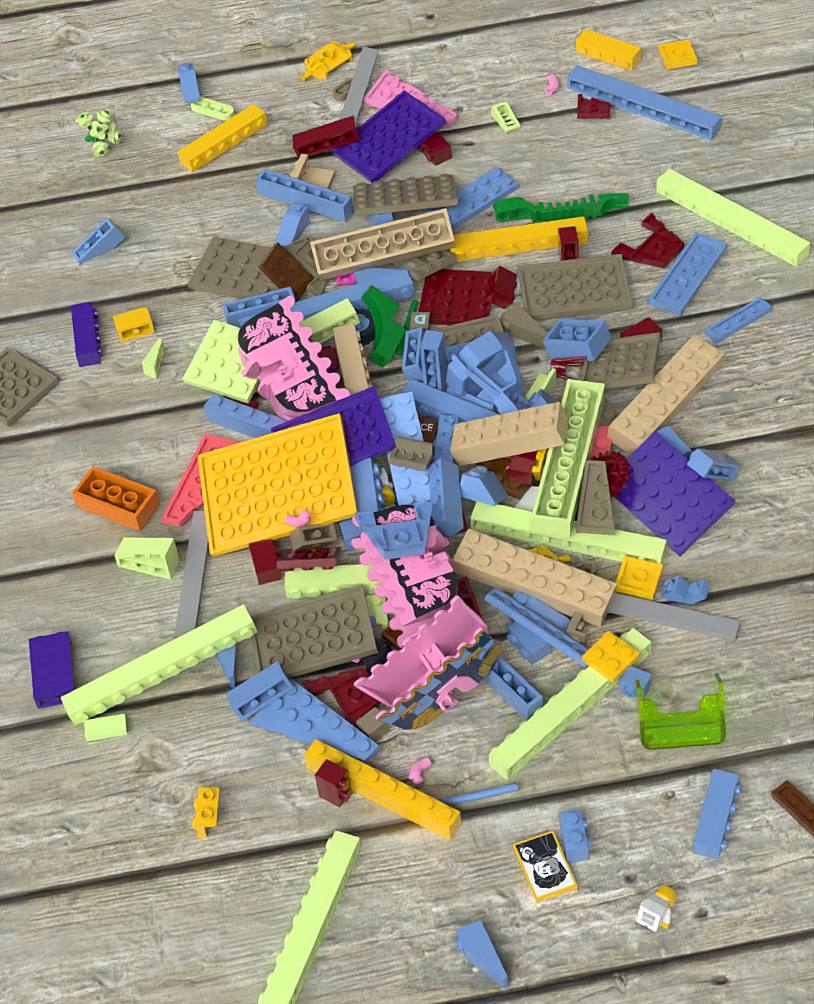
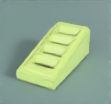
(504, 107)
(153, 360)

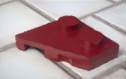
(592, 108)

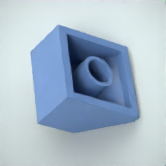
(482, 486)

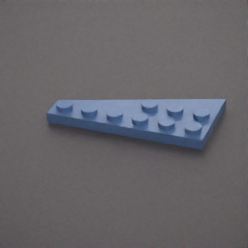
(306, 718)

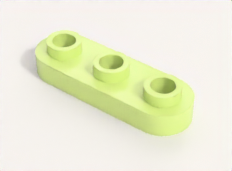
(213, 108)

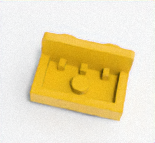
(206, 810)

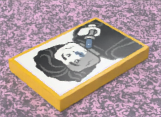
(544, 866)

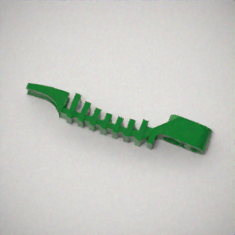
(518, 209)

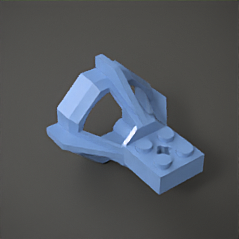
(497, 384)

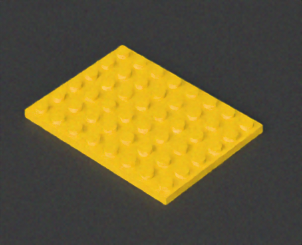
(276, 475)

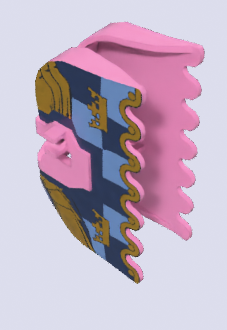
(423, 675)

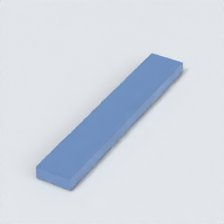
(537, 625)

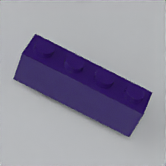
(85, 334)

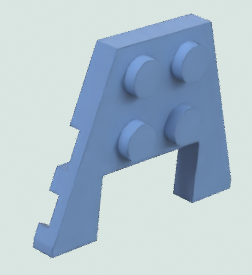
(399, 538)

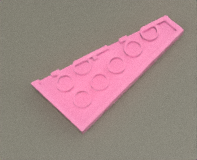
(389, 87)

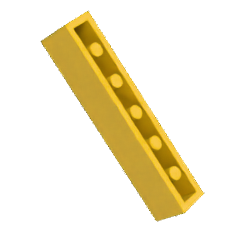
(222, 138)

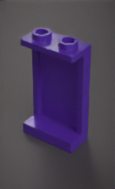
(51, 668)

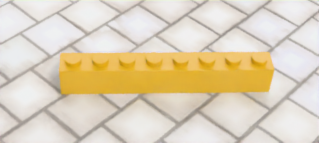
(515, 239)
(388, 791)

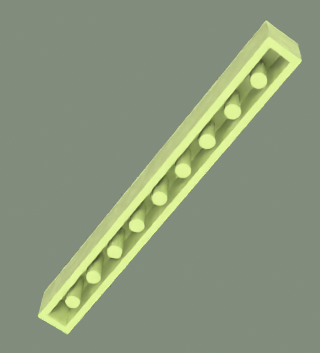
(733, 217)
(516, 524)
(159, 665)
(558, 714)
(312, 920)

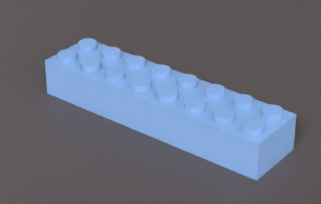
(409, 485)

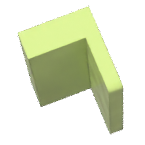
(543, 382)

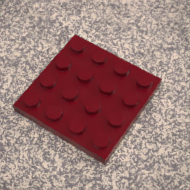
(455, 296)

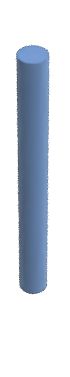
(480, 794)

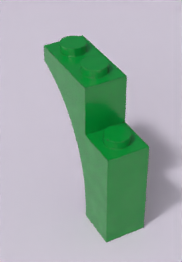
(387, 332)

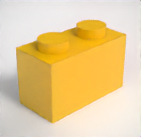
(133, 324)

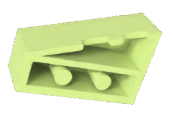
(148, 556)

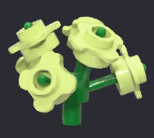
(99, 131)

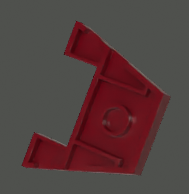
(657, 249)
(351, 700)

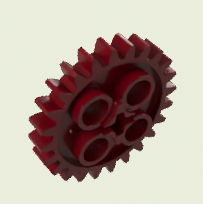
(616, 469)

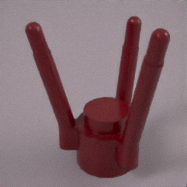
(561, 365)

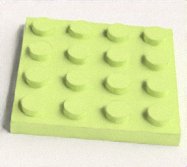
(218, 365)

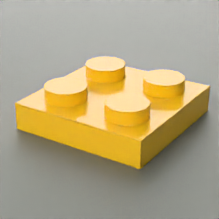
(677, 54)
(638, 577)
(611, 656)

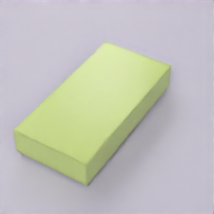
(105, 727)

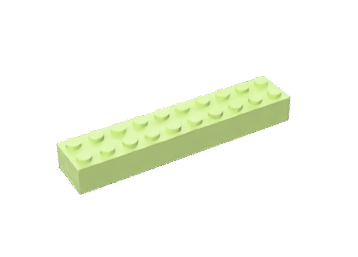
(565, 464)

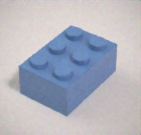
(577, 338)

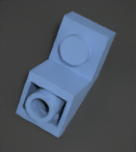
(681, 591)

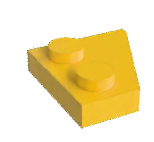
(541, 460)

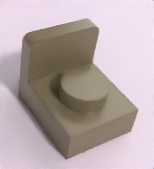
(576, 628)

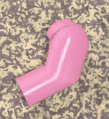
(554, 84)
(301, 520)
(417, 768)

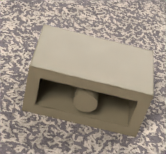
(313, 536)

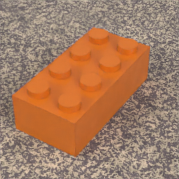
(116, 498)

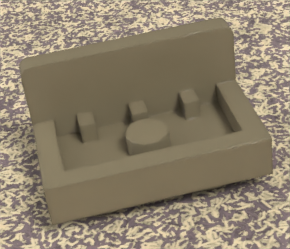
(411, 453)

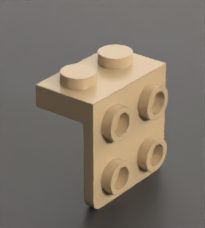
(311, 175)

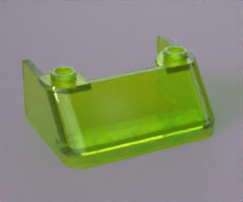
(682, 728)

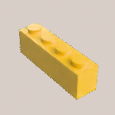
(608, 49)

